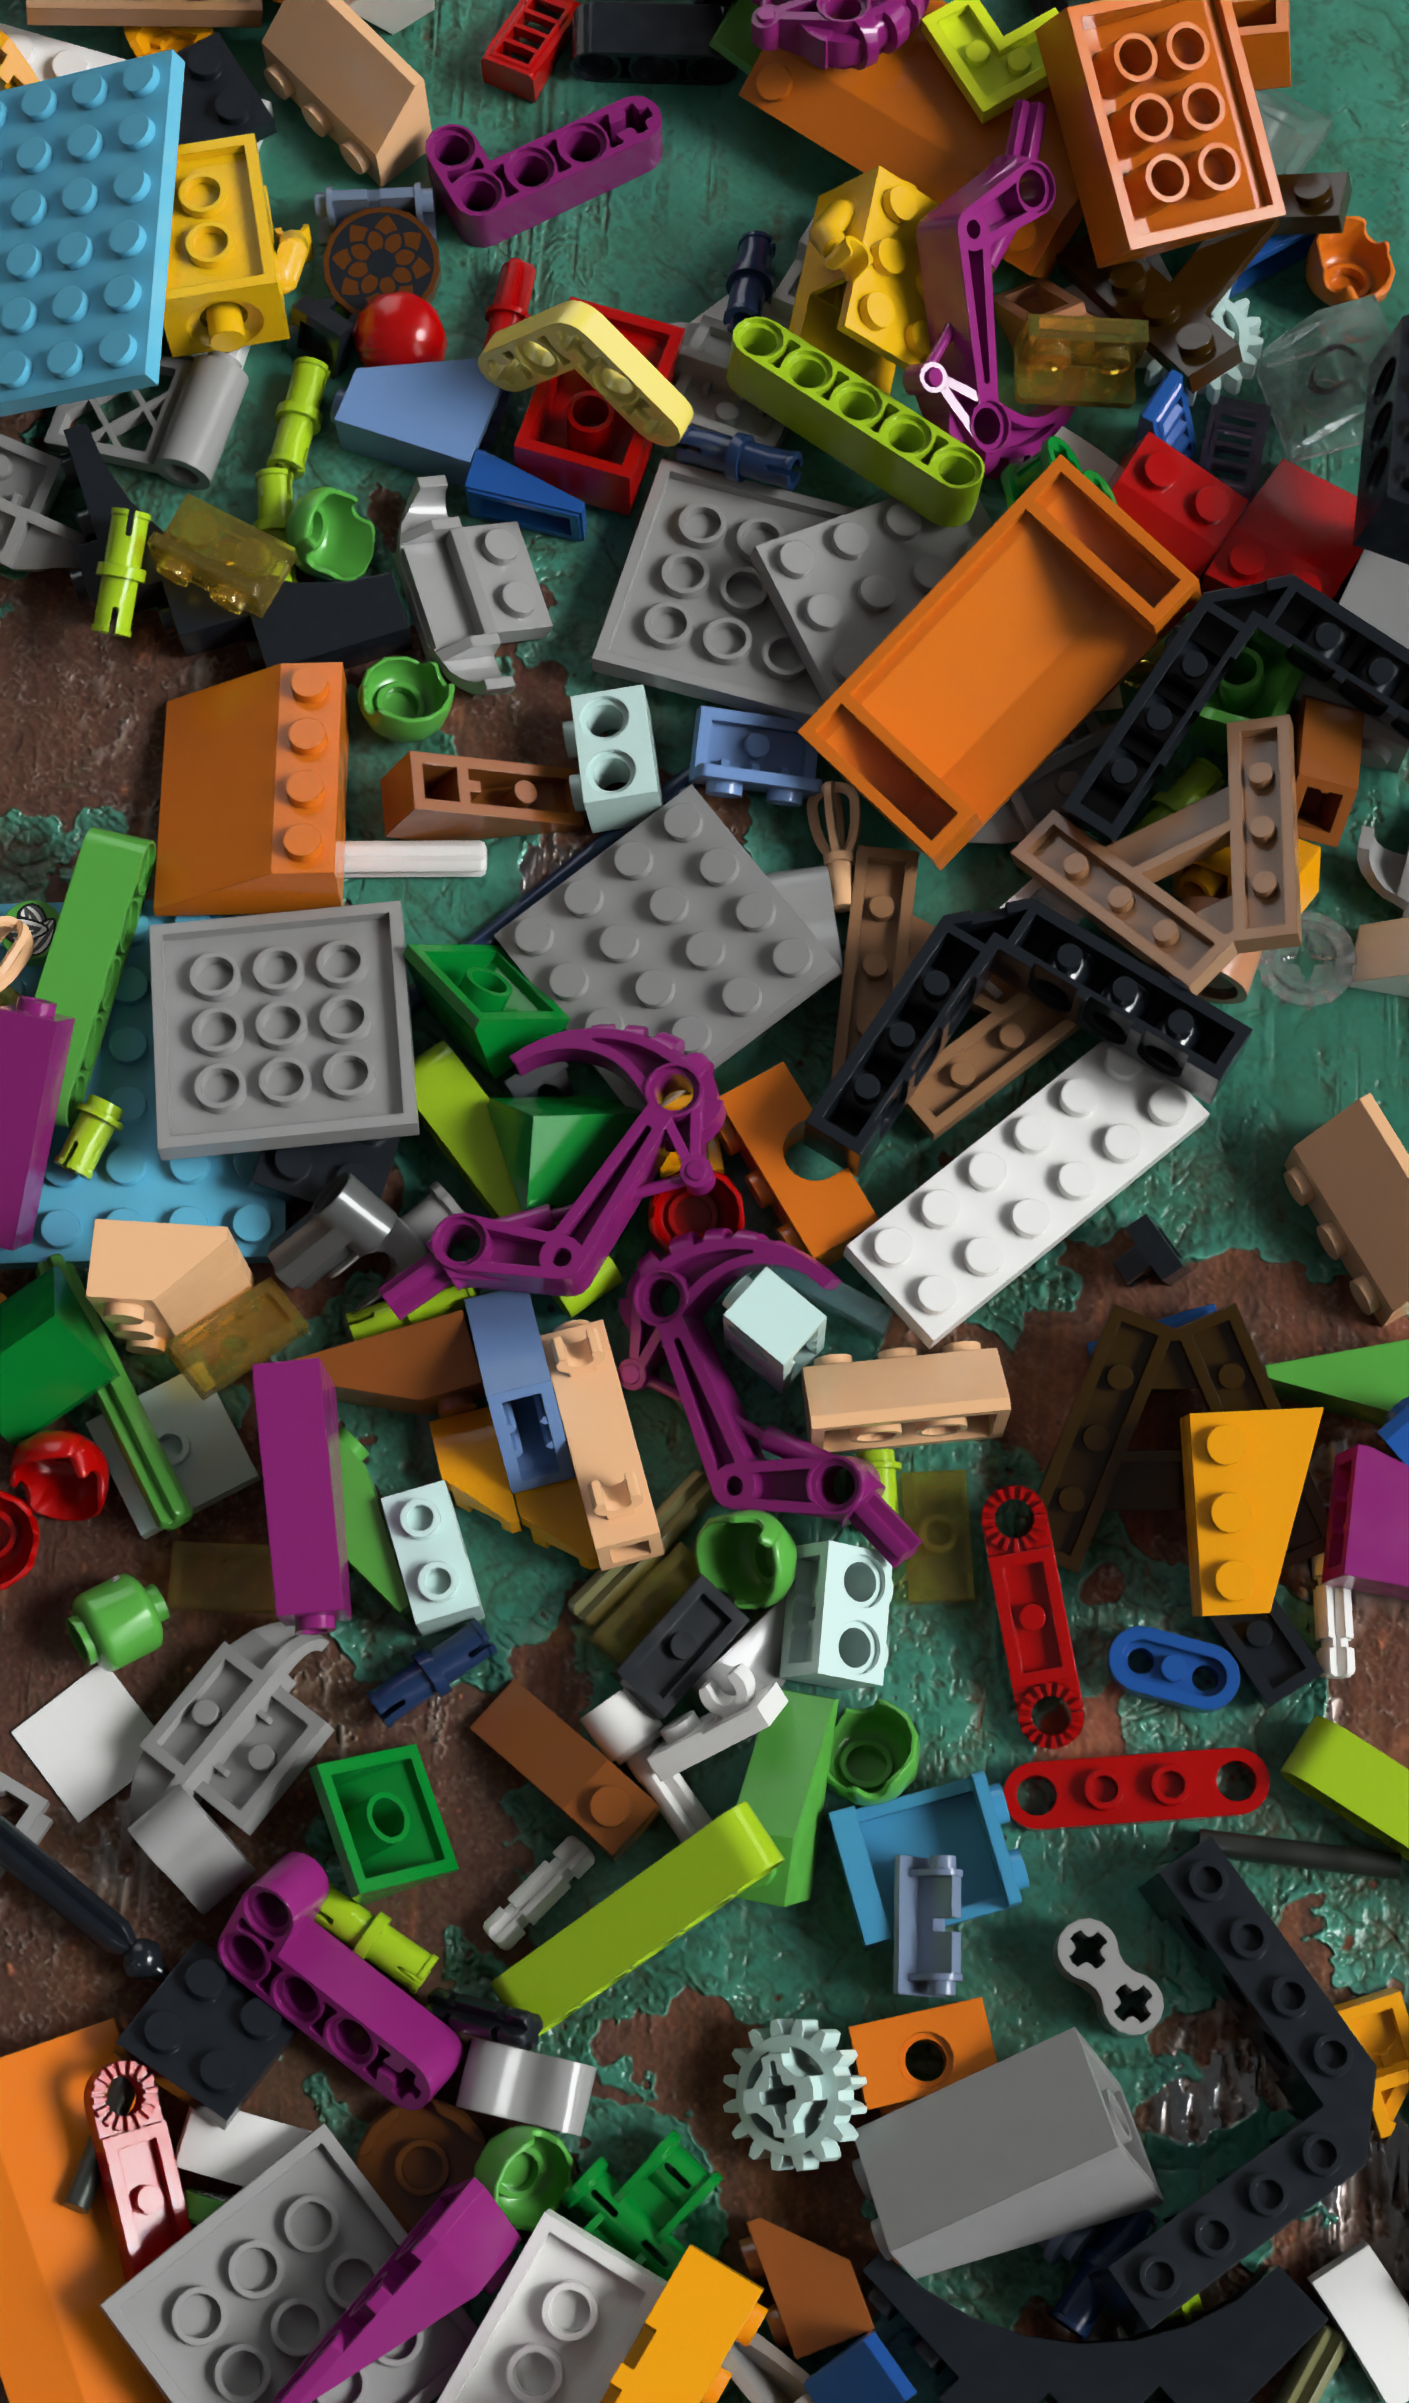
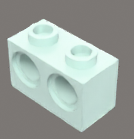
(623, 758)
(772, 1328)
(432, 1558)
(830, 1615)

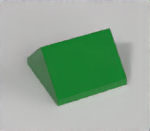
(483, 1000)
(557, 1143)
(46, 1357)
(383, 1822)

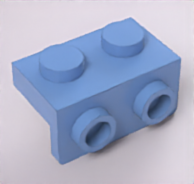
(752, 754)

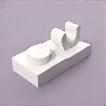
(729, 1721)

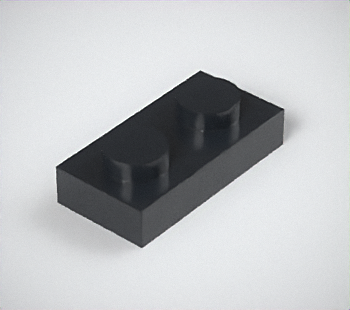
(679, 1647)
(1267, 1653)

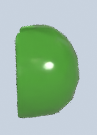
(330, 535)
(405, 699)
(747, 1557)
(873, 1754)
(525, 2173)

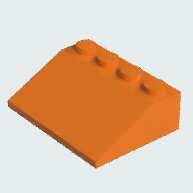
(1158, 123)
(255, 794)

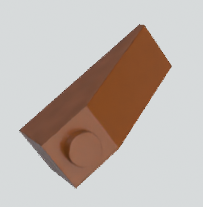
(475, 798)
(409, 1369)
(566, 1770)

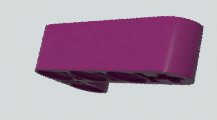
(619, 138)
(331, 1990)

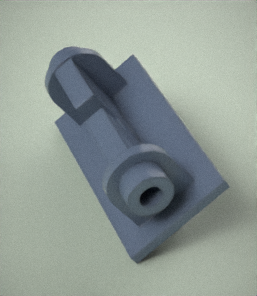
(337, 205)
(924, 1954)

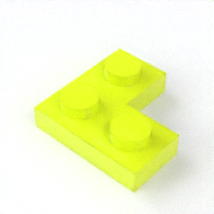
(983, 62)

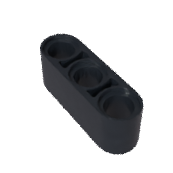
(648, 44)

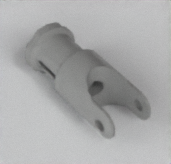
(408, 1237)

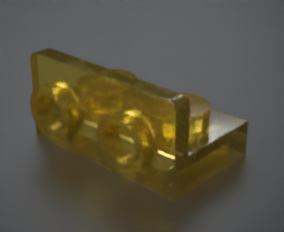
(1078, 360)
(223, 556)

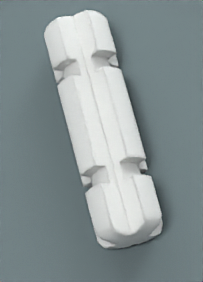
(1332, 1626)
(539, 1892)

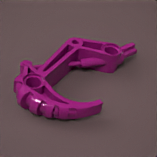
(835, 31)
(957, 255)
(518, 1248)
(723, 1434)

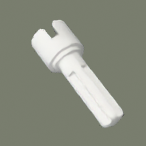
(629, 1735)

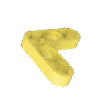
(586, 341)

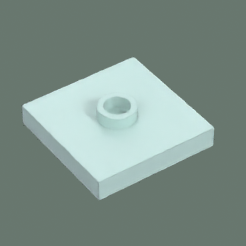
(197, 1442)

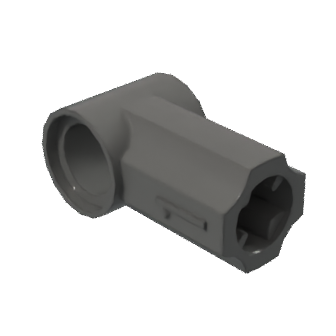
(340, 1222)

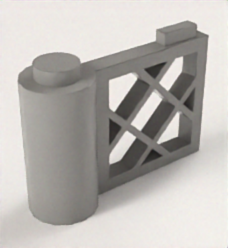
(190, 424)

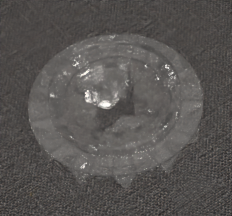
(1325, 942)

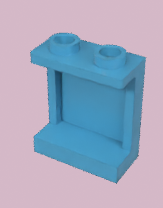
(941, 1820)

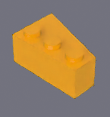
(1242, 1502)
(689, 2335)

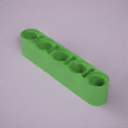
(93, 948)

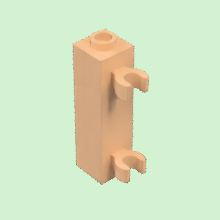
(602, 1444)

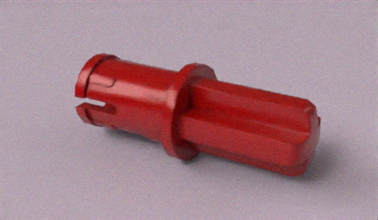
(511, 296)

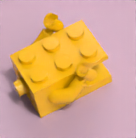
(223, 253)
(863, 277)

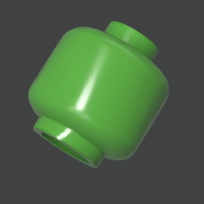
(117, 1622)

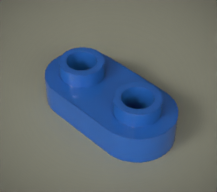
(1172, 1667)

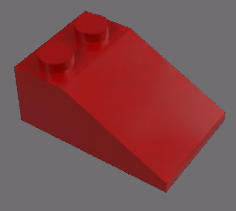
(580, 439)
(1176, 501)
(1290, 528)

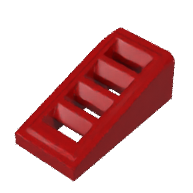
(517, 76)

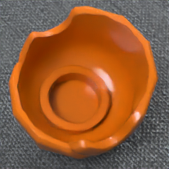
(1349, 265)

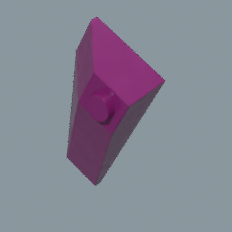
(437, 2267)

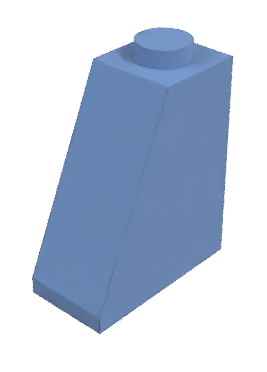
(421, 416)
(519, 1389)

